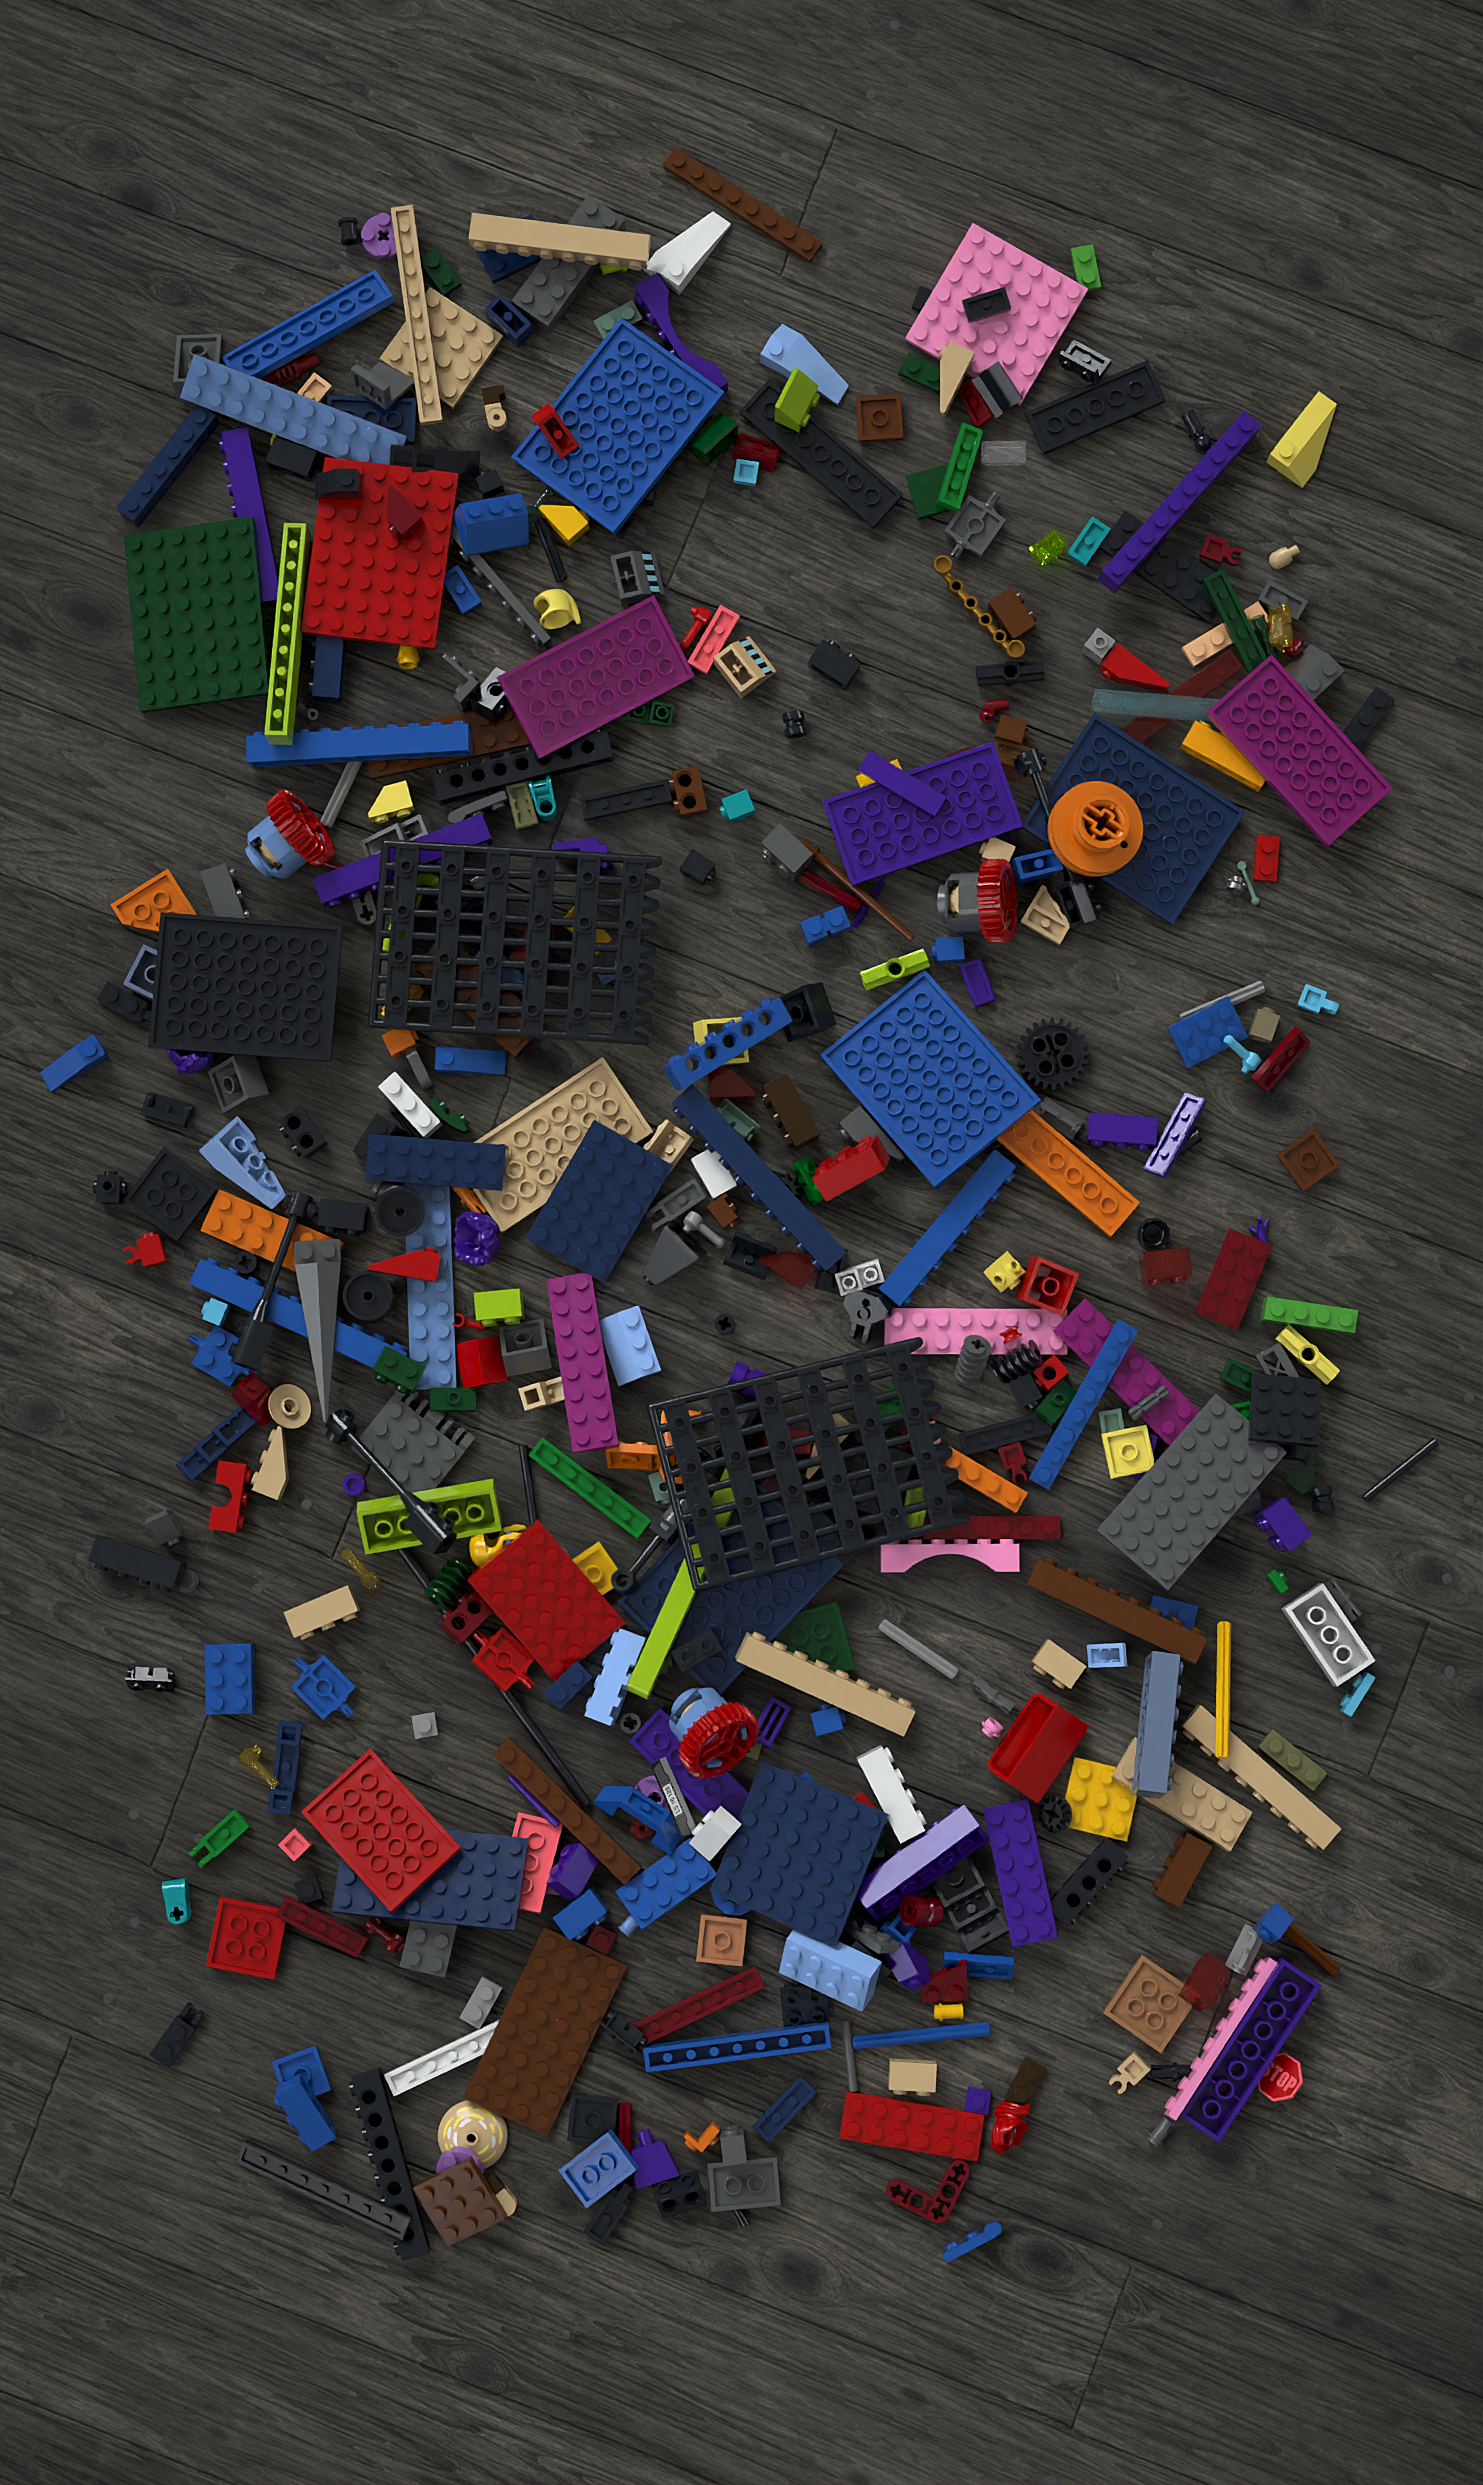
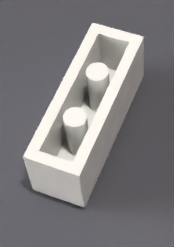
(410, 1105)

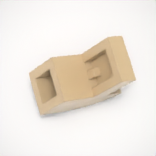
(542, 1394)

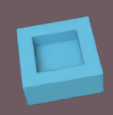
(746, 472)

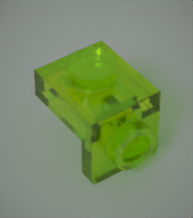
(1048, 548)

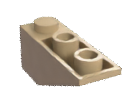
(273, 1474)

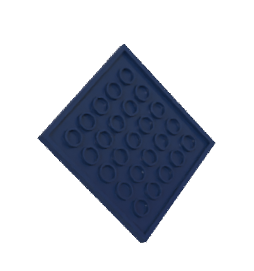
(799, 1853)

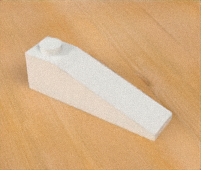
(687, 252)

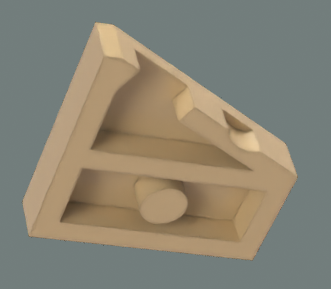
(1045, 917)

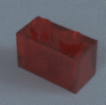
(1204, 1982)

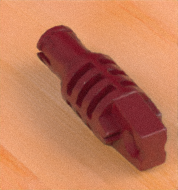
(292, 370)

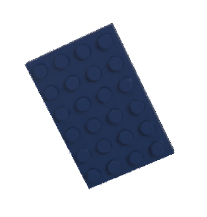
(599, 1201)

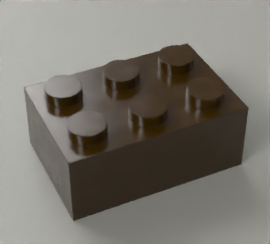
(789, 1113)

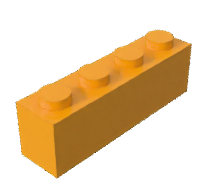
(1221, 754)

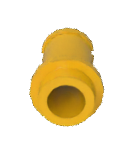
(949, 2011)

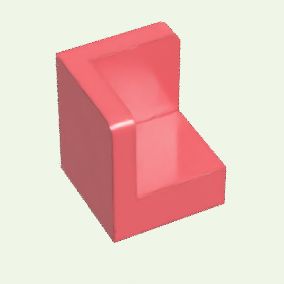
(295, 1844)

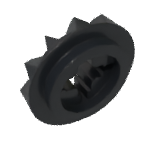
(1062, 1809)

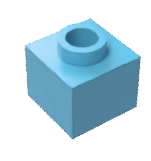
(215, 1312)

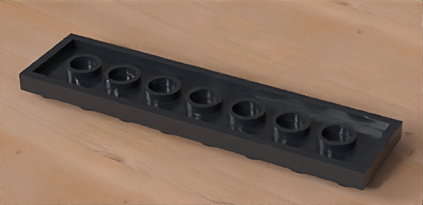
(824, 458)

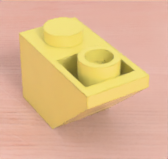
(391, 802)

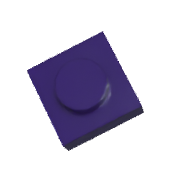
(977, 2100)

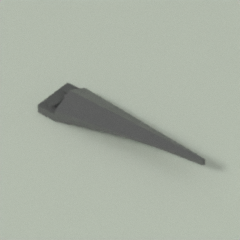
(318, 1281)

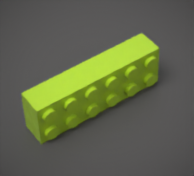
(469, 1505)

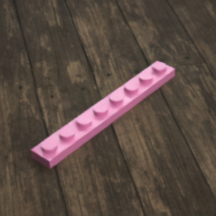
(1214, 2045)

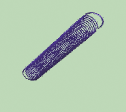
(864, 911)

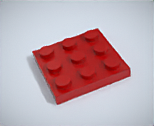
(246, 1938)

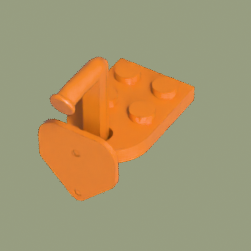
(641, 1455)

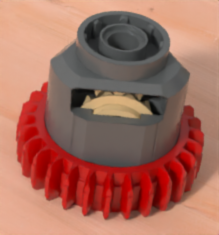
(981, 901)

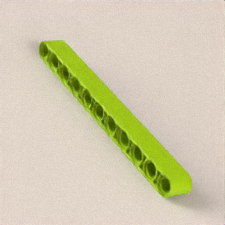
(672, 1613)

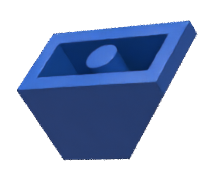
(1035, 866)

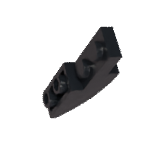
(439, 459)

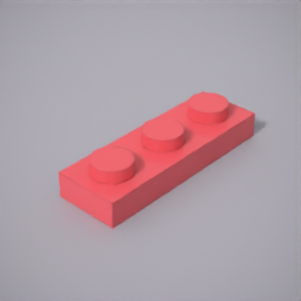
(713, 639)

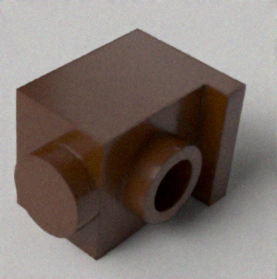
(724, 1212)

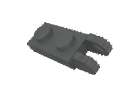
(495, 802)
(677, 1203)
(870, 1936)

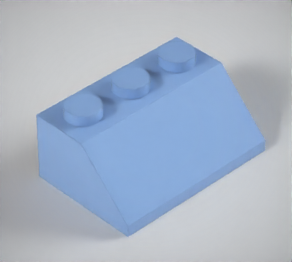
(629, 1346)

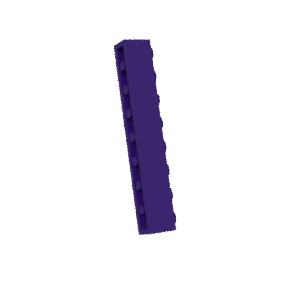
(249, 502)
(363, 875)

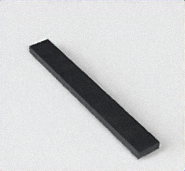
(324, 2189)

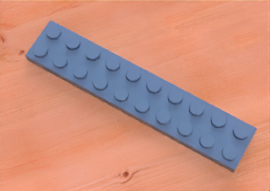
(287, 413)
(431, 1302)

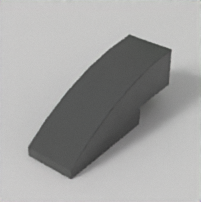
(408, 830)

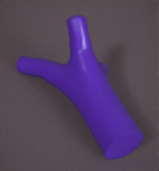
(1261, 1229)

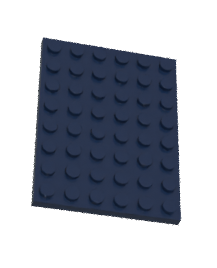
(1180, 816)
(732, 1610)

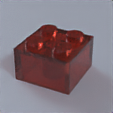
(1164, 1266)

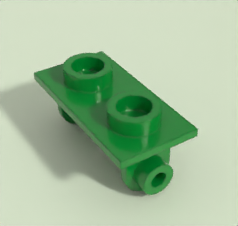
(804, 1171)

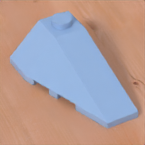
(237, 1157)

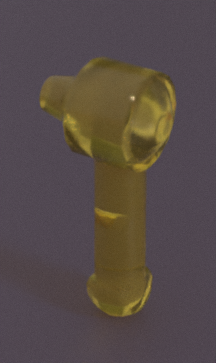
(368, 1578)
(250, 1758)

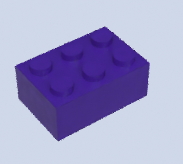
(1281, 1525)

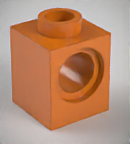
(400, 1041)

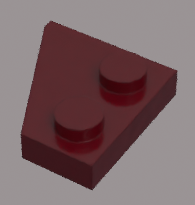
(947, 1985)

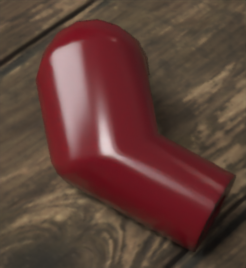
(990, 708)

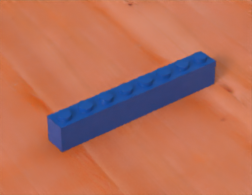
(947, 1228)
(736, 2046)

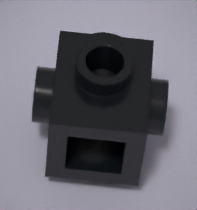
(115, 1194)

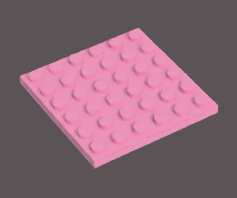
(1019, 338)

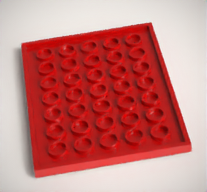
(364, 577)

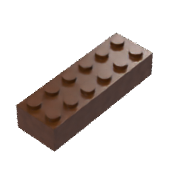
(513, 1045)

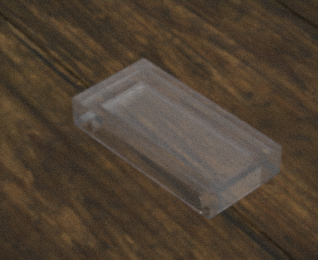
(1003, 452)

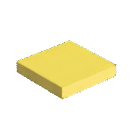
(1128, 1451)

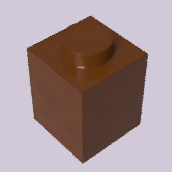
(1012, 730)

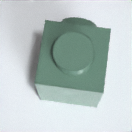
(659, 1488)

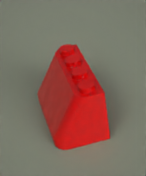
(1037, 1746)

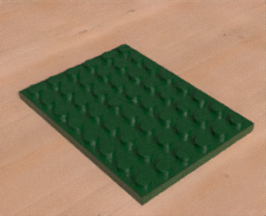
(197, 614)

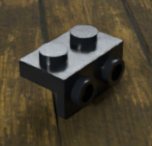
(1084, 362)
(746, 1253)

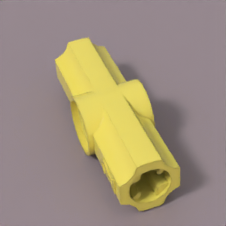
(1318, 1365)

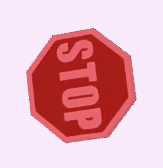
(1281, 2078)

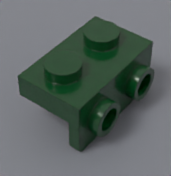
(398, 1370)

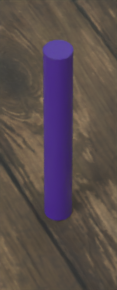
(534, 1801)

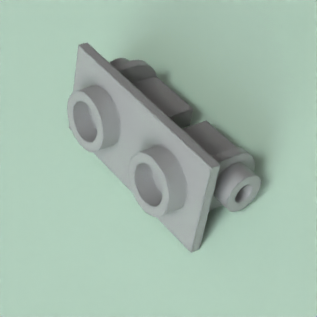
(1244, 1950)

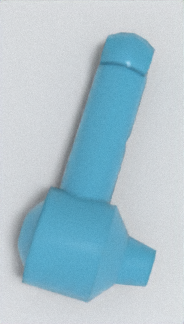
(1249, 1060)

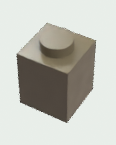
(1264, 1025)

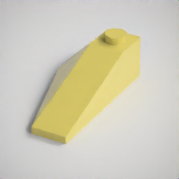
(1302, 444)

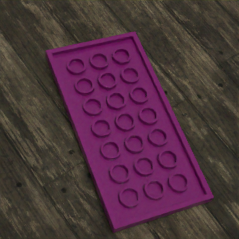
(595, 677)
(1298, 750)

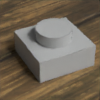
(425, 1725)

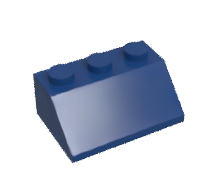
(492, 524)

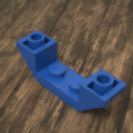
(642, 1809)

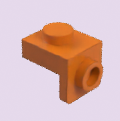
(709, 2137)

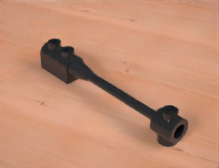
(1076, 890)
(254, 1331)
(424, 1520)

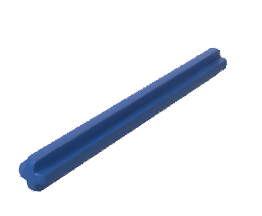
(921, 2035)

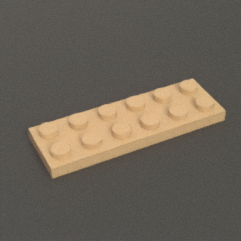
(1192, 1802)

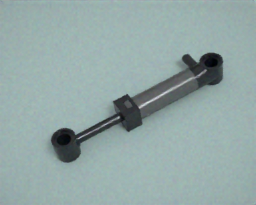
(664, 1528)

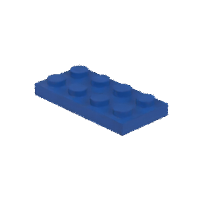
(666, 1884)

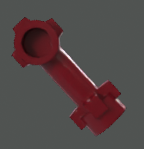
(395, 1941)

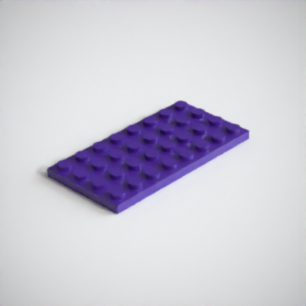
(886, 833)

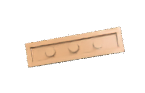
(1216, 639)

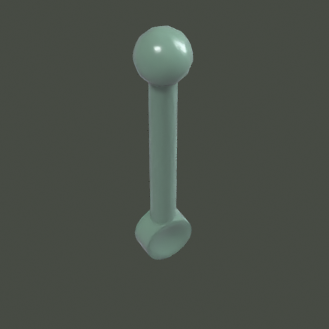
(1241, 866)

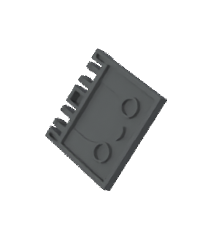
(412, 1445)

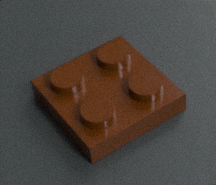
(879, 418)
(1308, 1160)

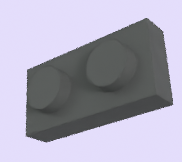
(1277, 595)

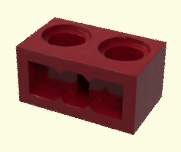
(468, 1620)

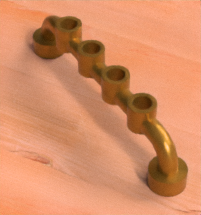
(1014, 648)

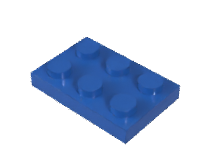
(1204, 1031)
(598, 2168)

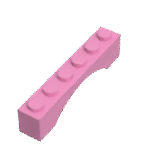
(999, 1557)

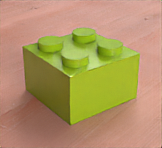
(499, 1306)

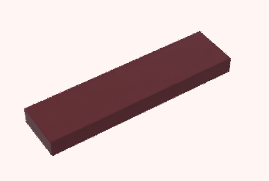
(321, 1926)

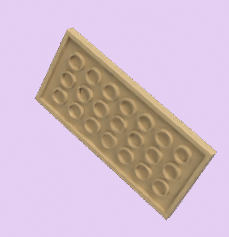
(548, 1134)

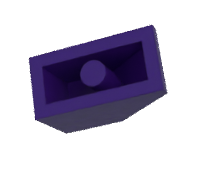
(909, 1966)

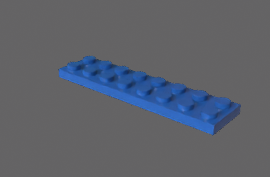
(311, 327)

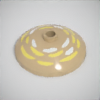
(474, 2119)

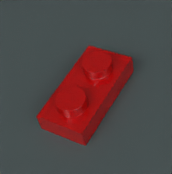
(1266, 858)

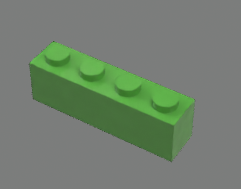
(1309, 1315)

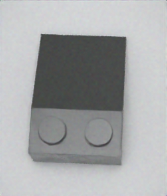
(204, 345)

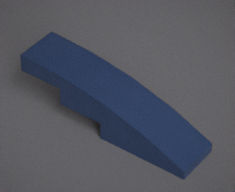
(216, 1443)

